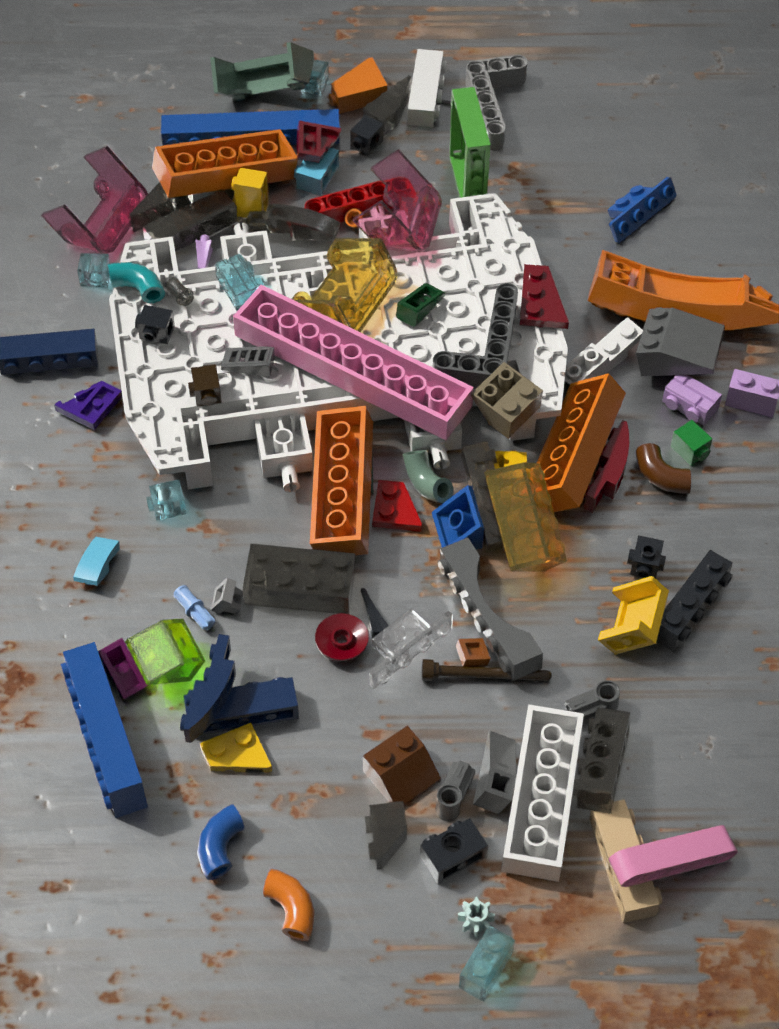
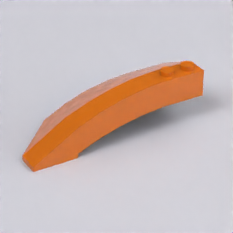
(635, 288)

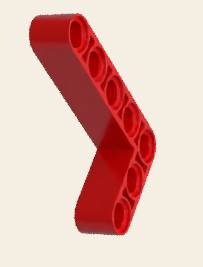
(339, 203)

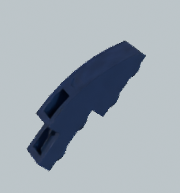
(210, 694)

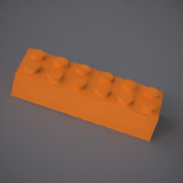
(214, 162)
(579, 439)
(342, 481)

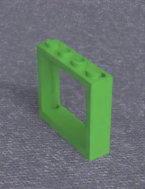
(471, 138)

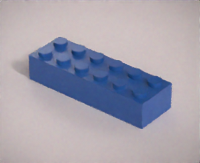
(103, 731)

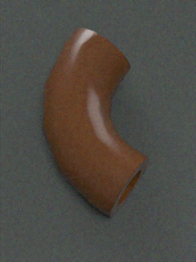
(659, 472)

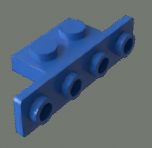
(638, 207)

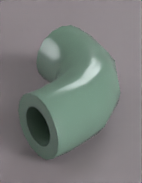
(424, 478)

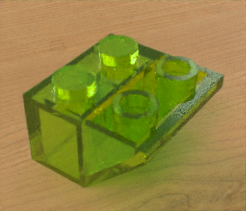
(166, 652)

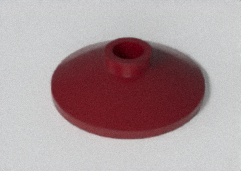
(338, 628)

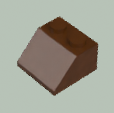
(401, 767)

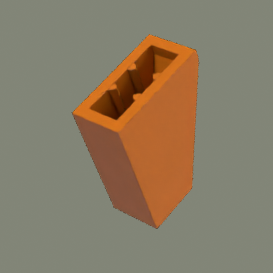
(357, 87)

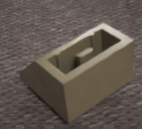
(507, 399)

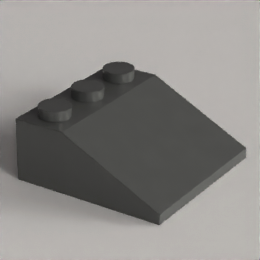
(678, 343)

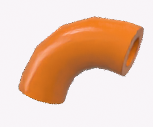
(295, 901)

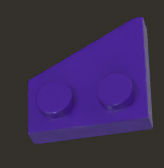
(91, 405)

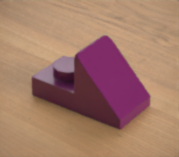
(121, 668)

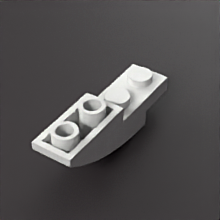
(605, 355)

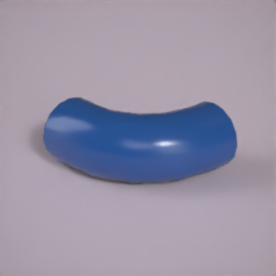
(214, 842)

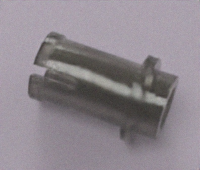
(183, 295)

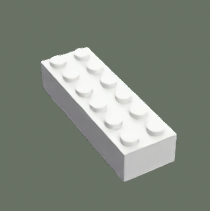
(542, 793)

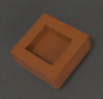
(473, 652)

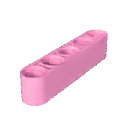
(672, 856)

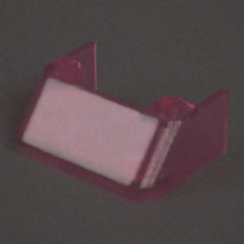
(414, 206)
(110, 219)

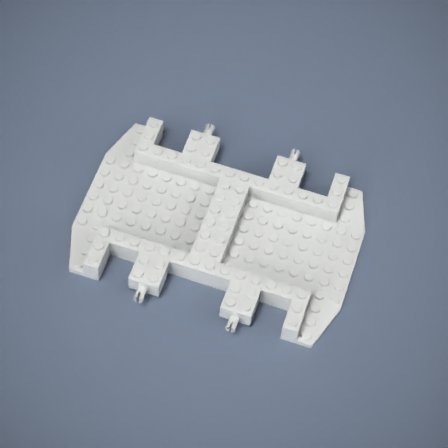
(280, 409)

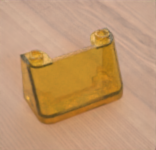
(356, 284)

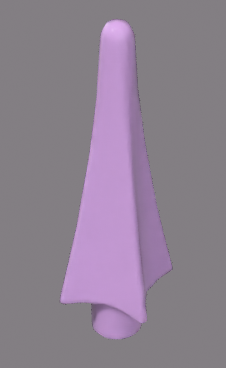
(204, 251)

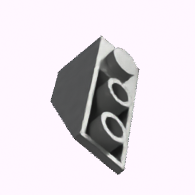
(496, 773)

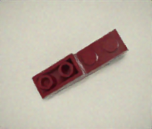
(610, 468)

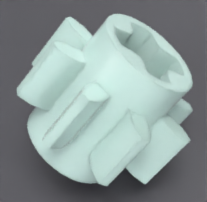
(475, 909)

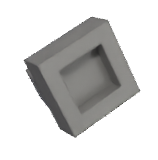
(224, 597)

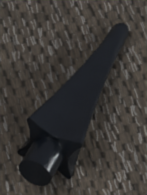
(375, 619)

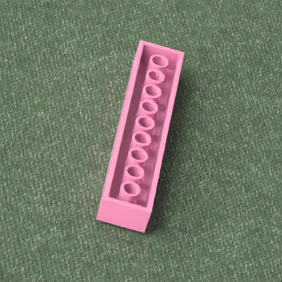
(354, 362)

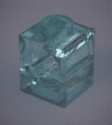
(93, 270)
(167, 491)

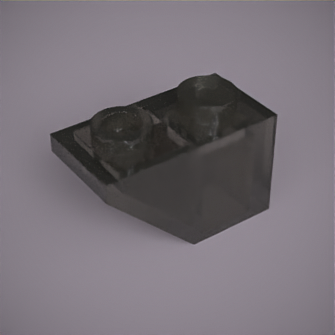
(388, 831)

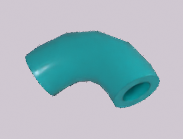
(138, 277)

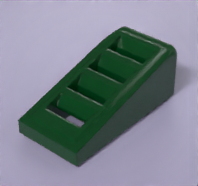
(417, 305)

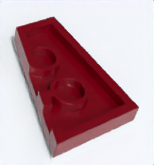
(540, 299)

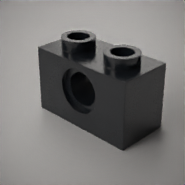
(446, 864)

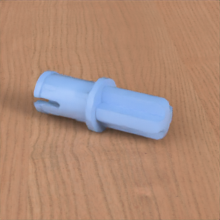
(194, 607)

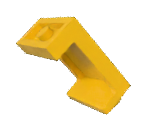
(637, 617)

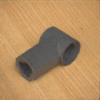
(589, 701)
(454, 789)

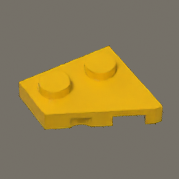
(236, 751)

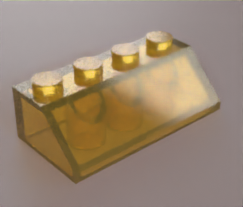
(525, 517)

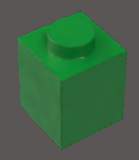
(691, 442)

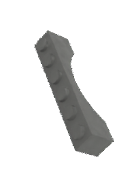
(514, 647)

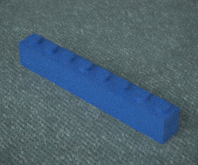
(197, 127)

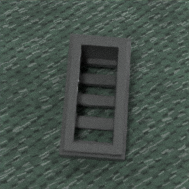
(261, 366)

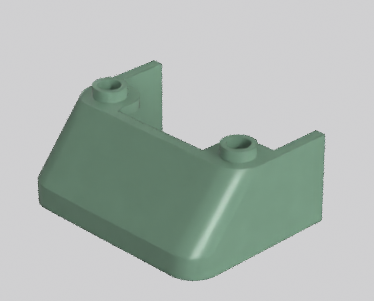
(263, 74)

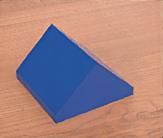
(459, 519)

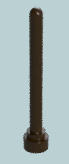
(432, 670)

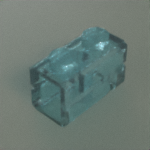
(237, 279)
(486, 963)

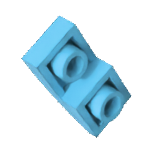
(95, 561)

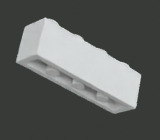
(425, 88)

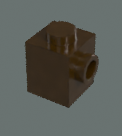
(205, 385)

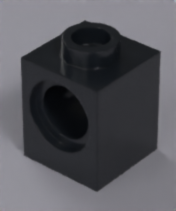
(366, 135)

